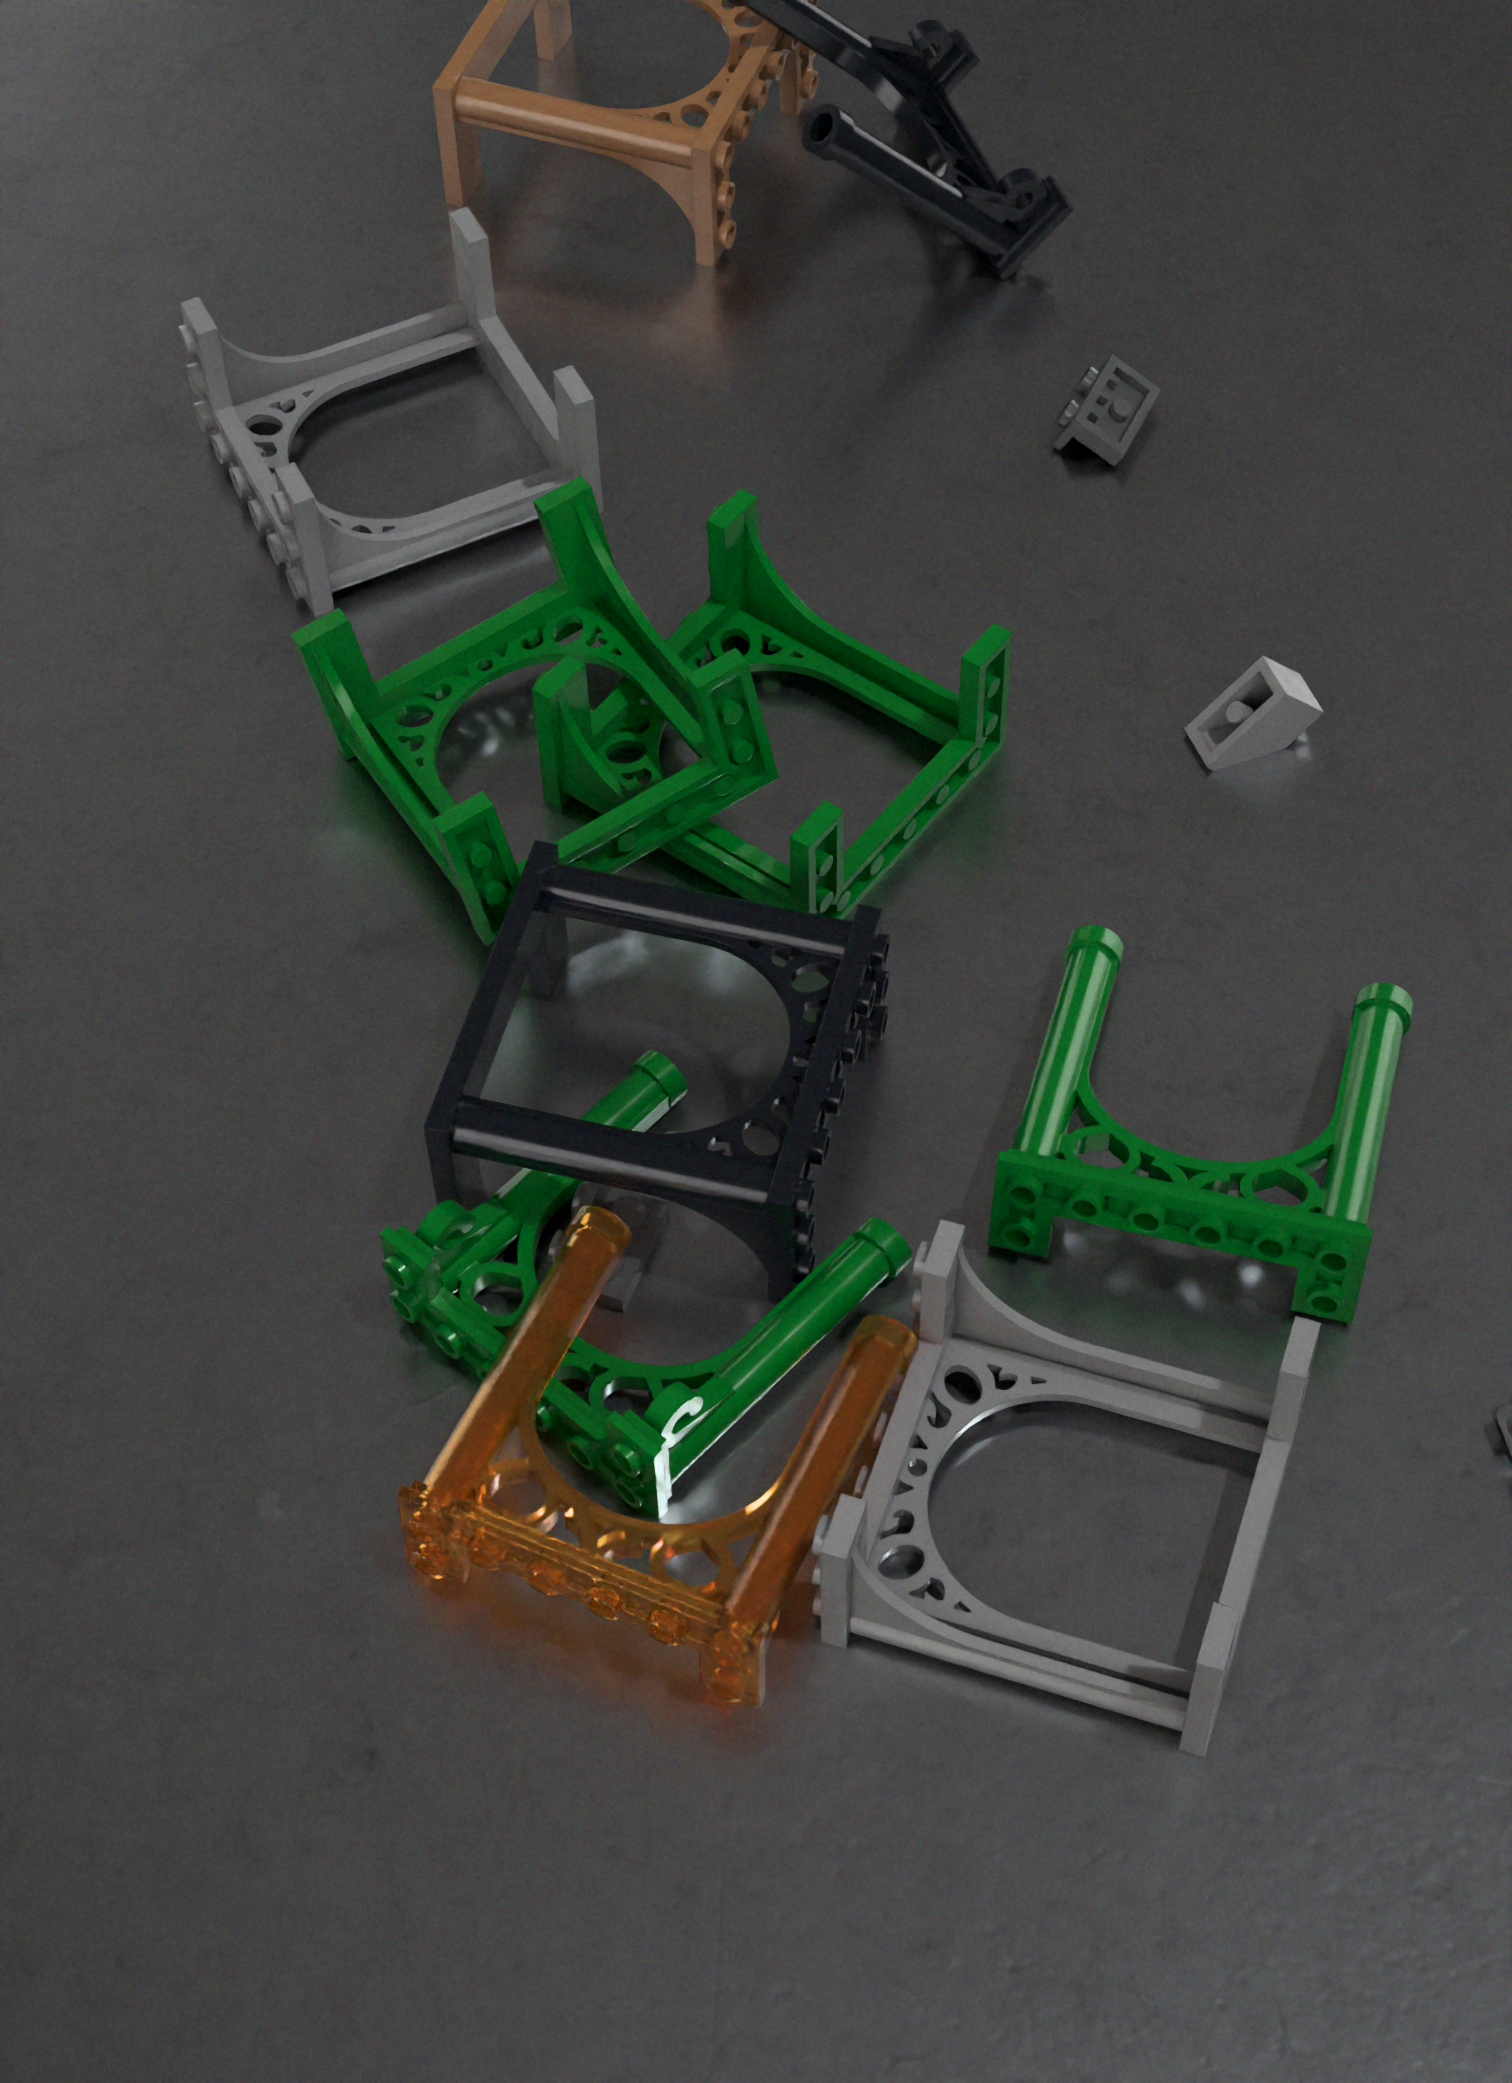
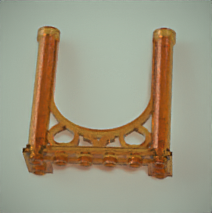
(456, 1522)

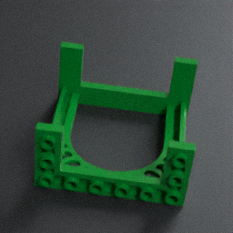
(758, 605)
(709, 709)

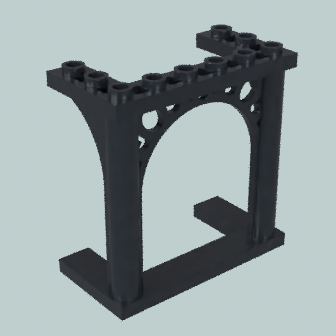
(749, 1194)

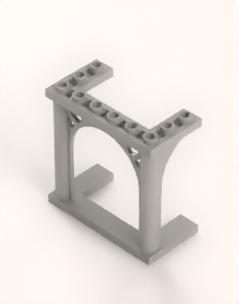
(339, 550)
(976, 1333)

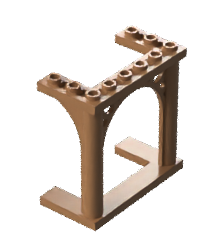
(681, 158)

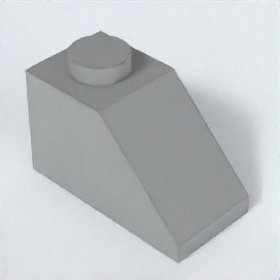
(1254, 716)

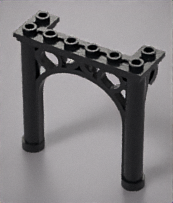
(962, 190)

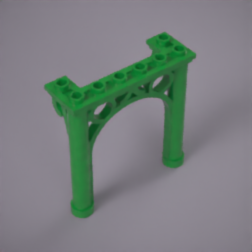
(1186, 1195)
(644, 1455)

